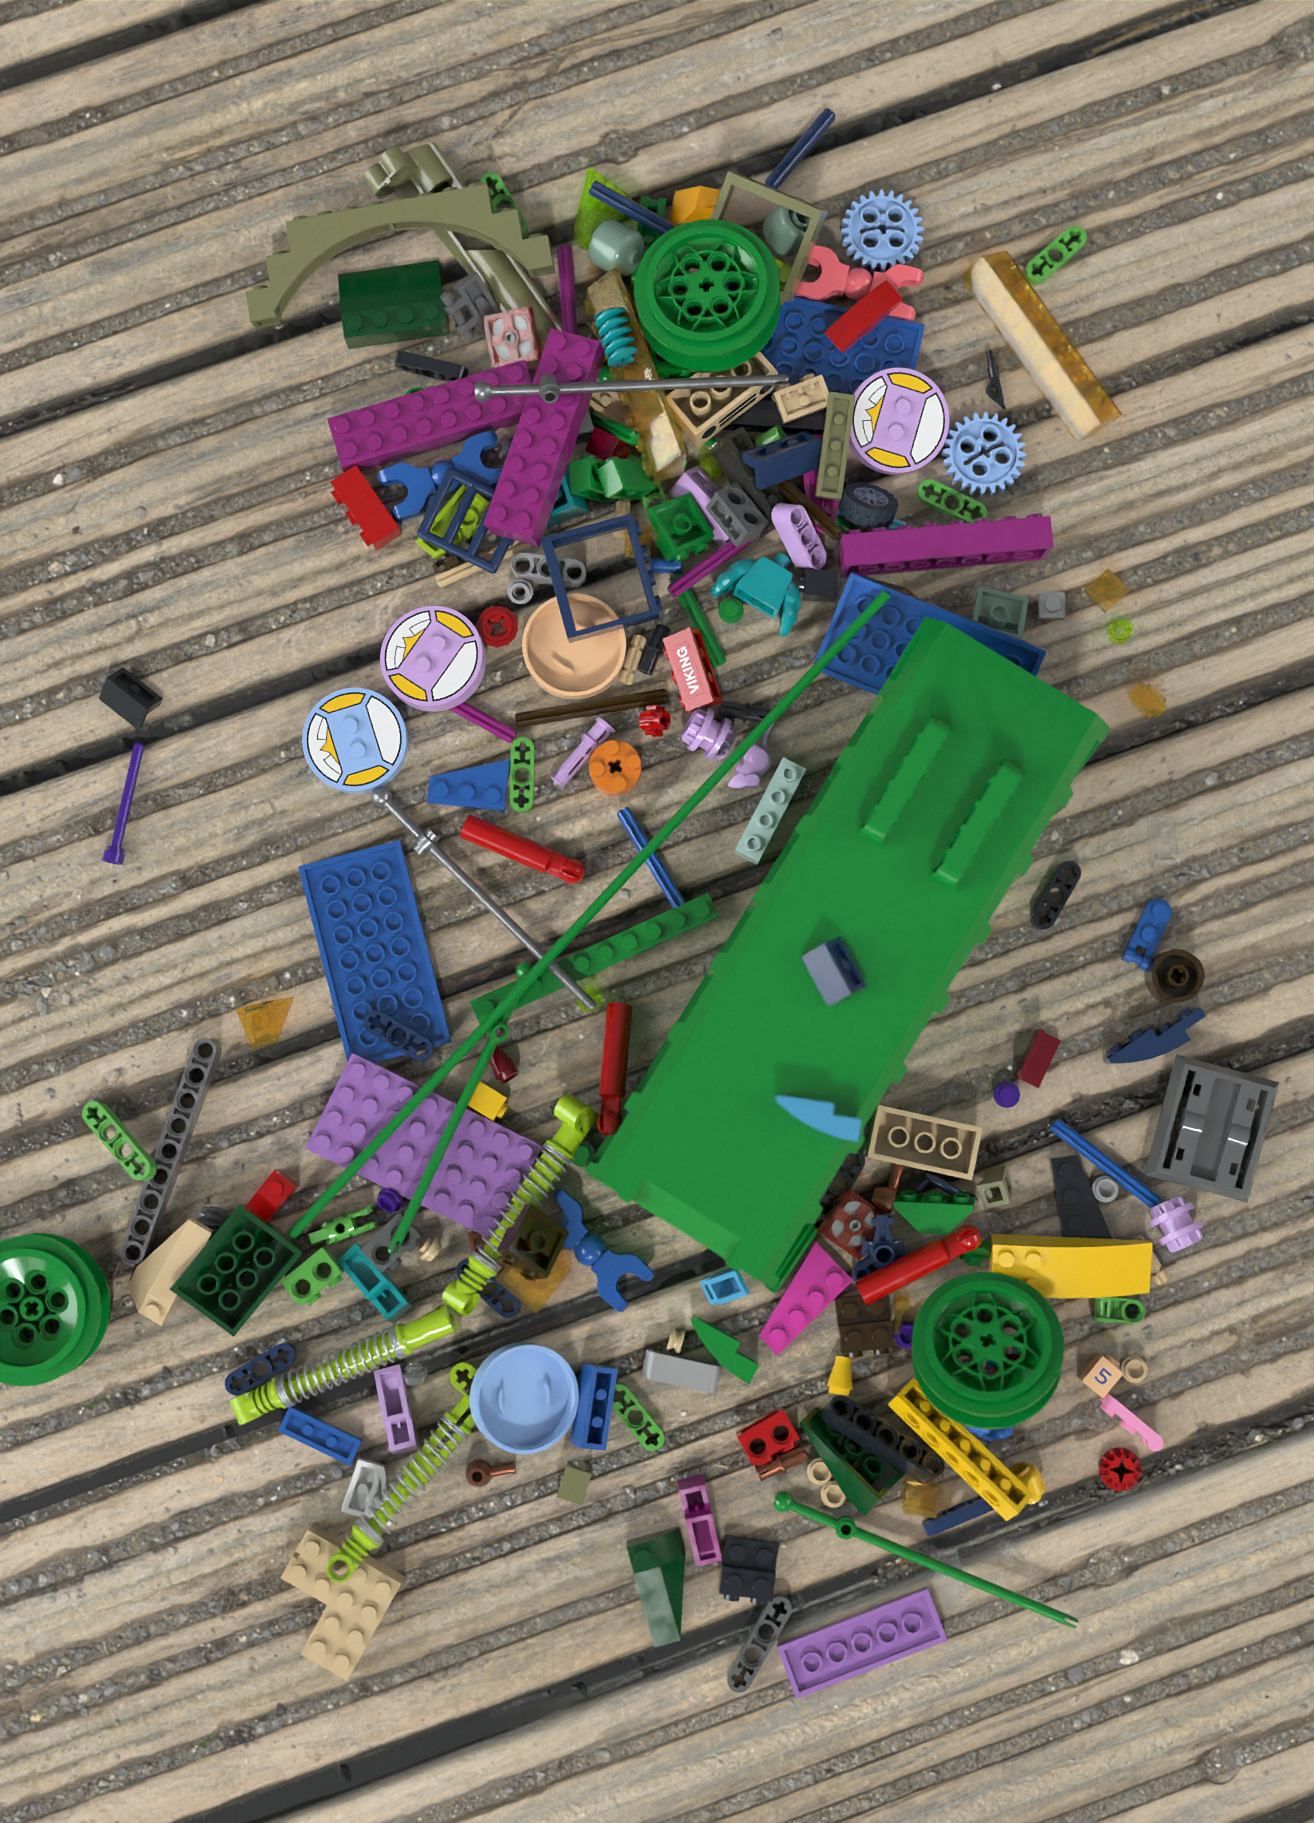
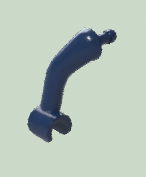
(941, 1184)

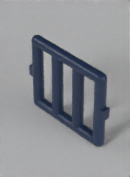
(447, 542)

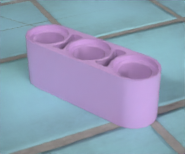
(799, 535)

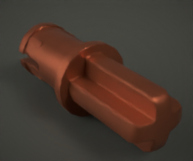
(782, 1463)

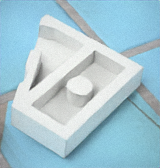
(364, 1487)

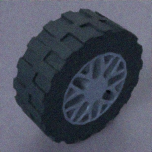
(868, 505)

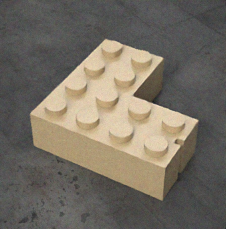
(352, 1606)

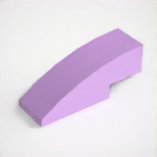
(396, 1410)

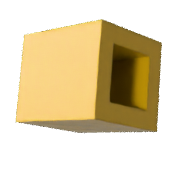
(489, 1101)

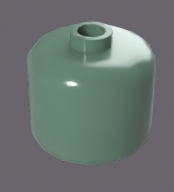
(785, 230)
(616, 246)

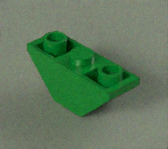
(934, 1211)

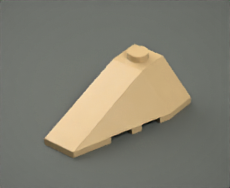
(162, 1268)

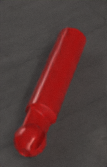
(522, 850)
(614, 1066)
(918, 1264)

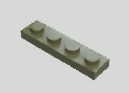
(835, 446)

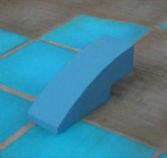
(821, 1117)
(724, 1286)

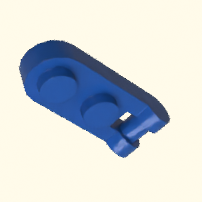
(1147, 933)

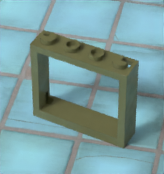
(815, 213)

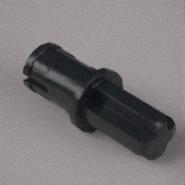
(653, 650)
(743, 712)

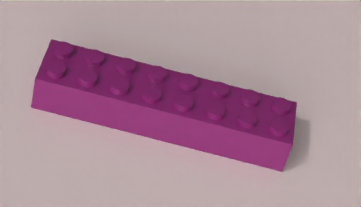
(426, 419)
(544, 441)
(945, 546)

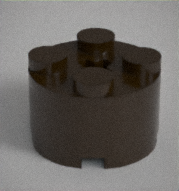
(1189, 980)

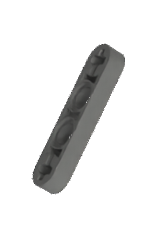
(754, 1640)

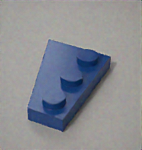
(474, 787)

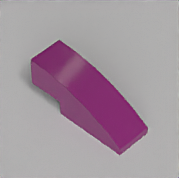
(699, 1520)

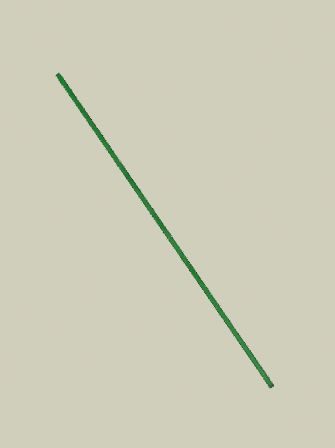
(587, 916)

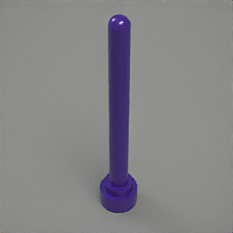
(114, 853)

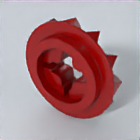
(495, 615)
(1112, 1459)

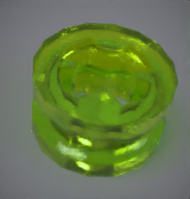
(1122, 638)

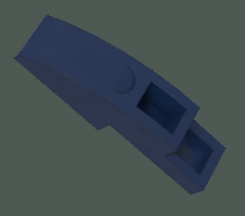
(1147, 1045)

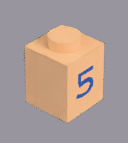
(1101, 1374)

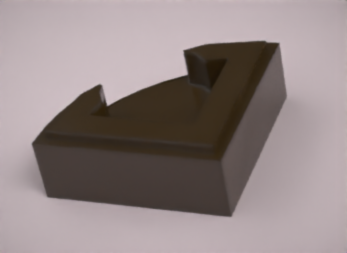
(445, 563)

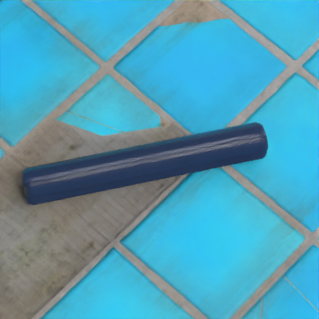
(800, 149)
(630, 208)

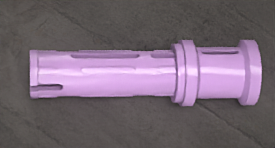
(589, 743)

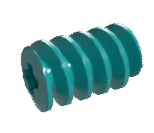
(614, 337)

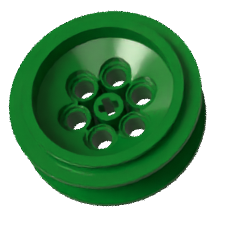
(710, 339)
(81, 1319)
(964, 1389)

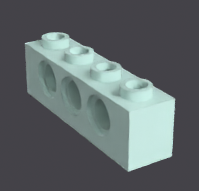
(769, 811)

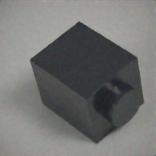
(818, 585)

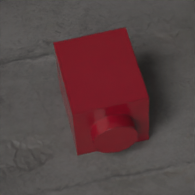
(607, 445)

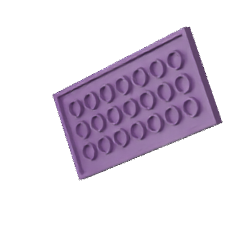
(478, 1165)

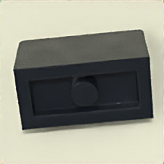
(129, 697)

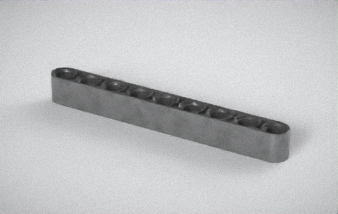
(163, 1161)

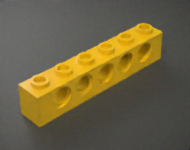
(962, 1451)

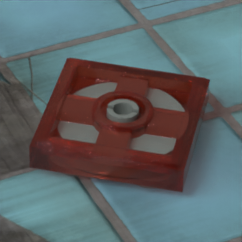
(512, 337)
(850, 1223)

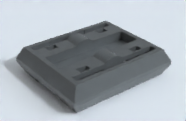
(1212, 1128)

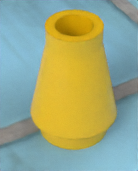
(841, 1377)

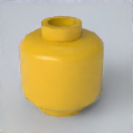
(1031, 1478)

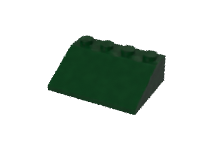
(392, 304)
(237, 1269)

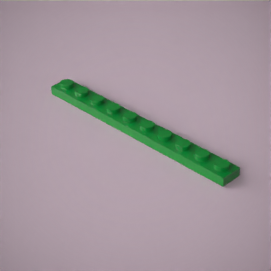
(607, 953)

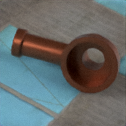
(884, 1196)
(487, 1471)

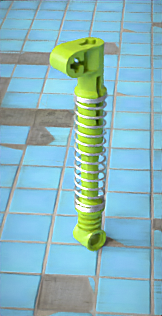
(556, 1154)
(418, 1472)

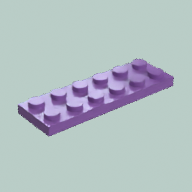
(861, 1642)

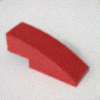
(863, 316)

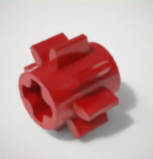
(654, 720)

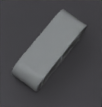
(537, 564)
(681, 1371)

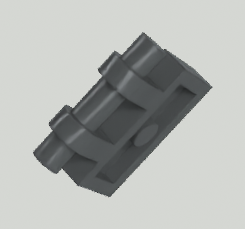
(477, 300)

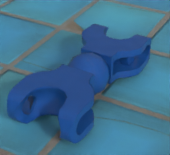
(424, 482)
(592, 1252)

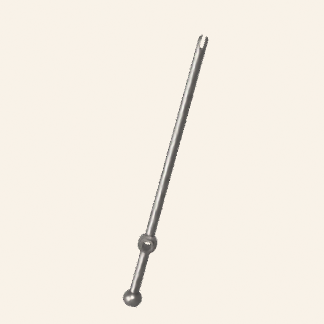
(550, 388)
(427, 842)

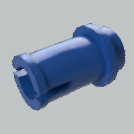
(660, 565)

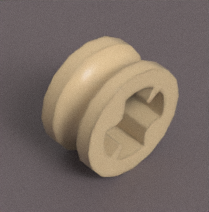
(675, 1340)

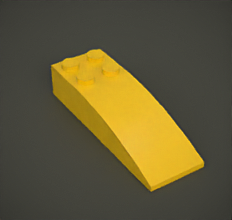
(1074, 1265)

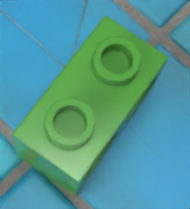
(310, 1271)

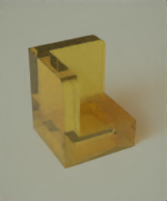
(644, 539)
(1106, 590)
(919, 1499)

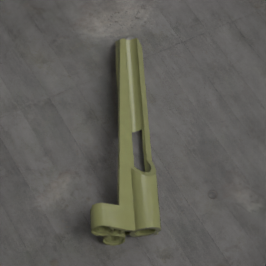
(429, 171)

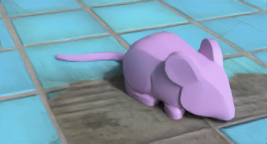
(754, 765)

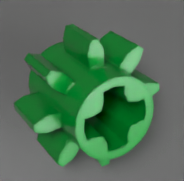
(978, 1255)

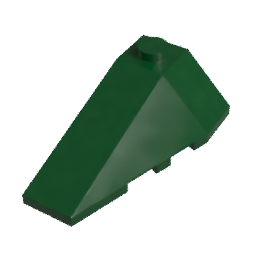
(856, 1470)
(659, 1576)

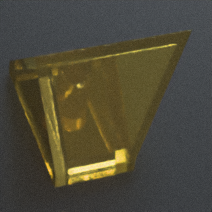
(264, 1021)

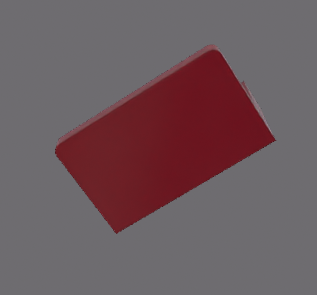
(1037, 1058)

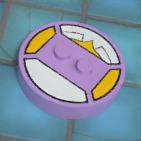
(898, 421)
(433, 658)

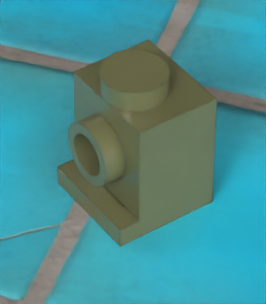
(995, 1187)

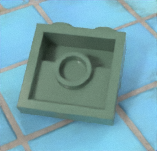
(1000, 611)

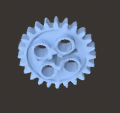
(880, 209)
(972, 435)

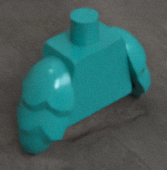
(765, 587)

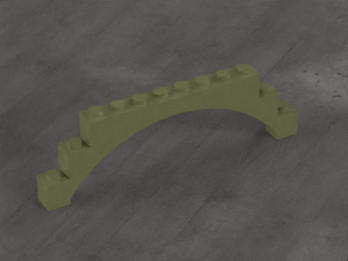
(323, 236)

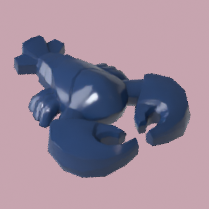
(880, 1249)

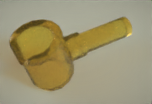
(900, 1305)

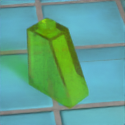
(593, 211)

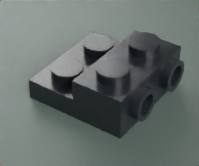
(748, 1569)

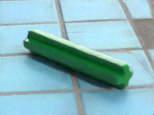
(615, 428)
(796, 1251)

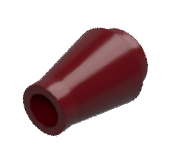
(503, 1066)

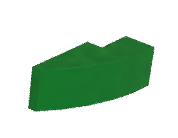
(724, 1349)

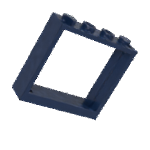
(641, 555)

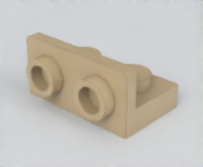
(801, 398)

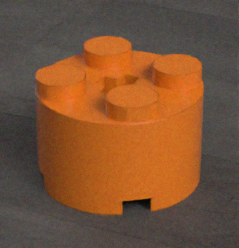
(610, 754)

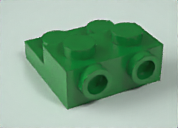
(680, 528)

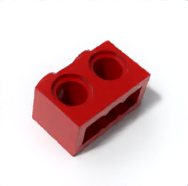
(764, 1430)

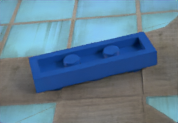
(320, 1435)

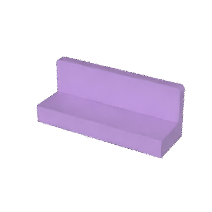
(702, 491)

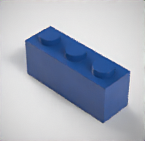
(594, 1407)

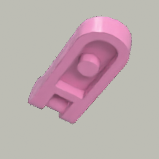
(1131, 1422)

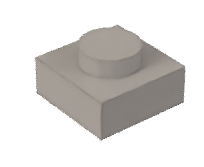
(1051, 605)

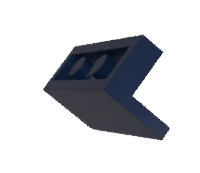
(784, 458)

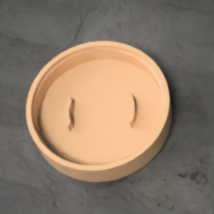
(579, 667)

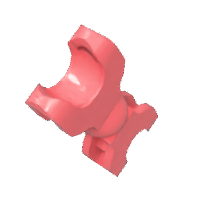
(856, 283)

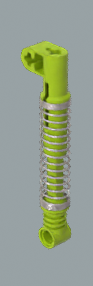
(397, 1342)

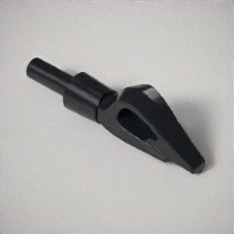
(993, 373)

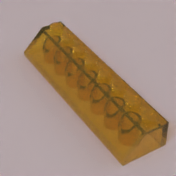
(1040, 345)
(646, 409)

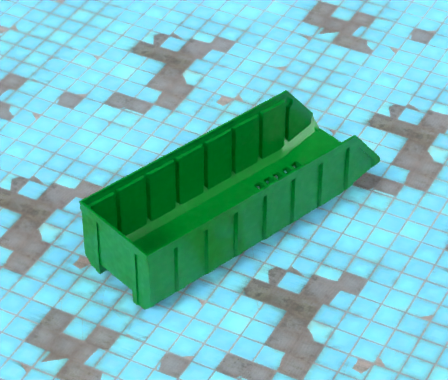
(704, 1124)

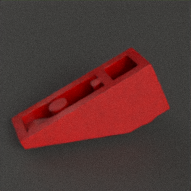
(272, 1195)

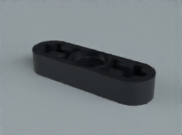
(429, 367)
(1059, 875)
(850, 1181)

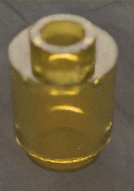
(1147, 700)

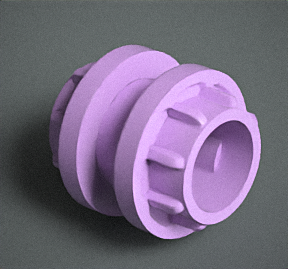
(709, 734)
(1176, 1224)

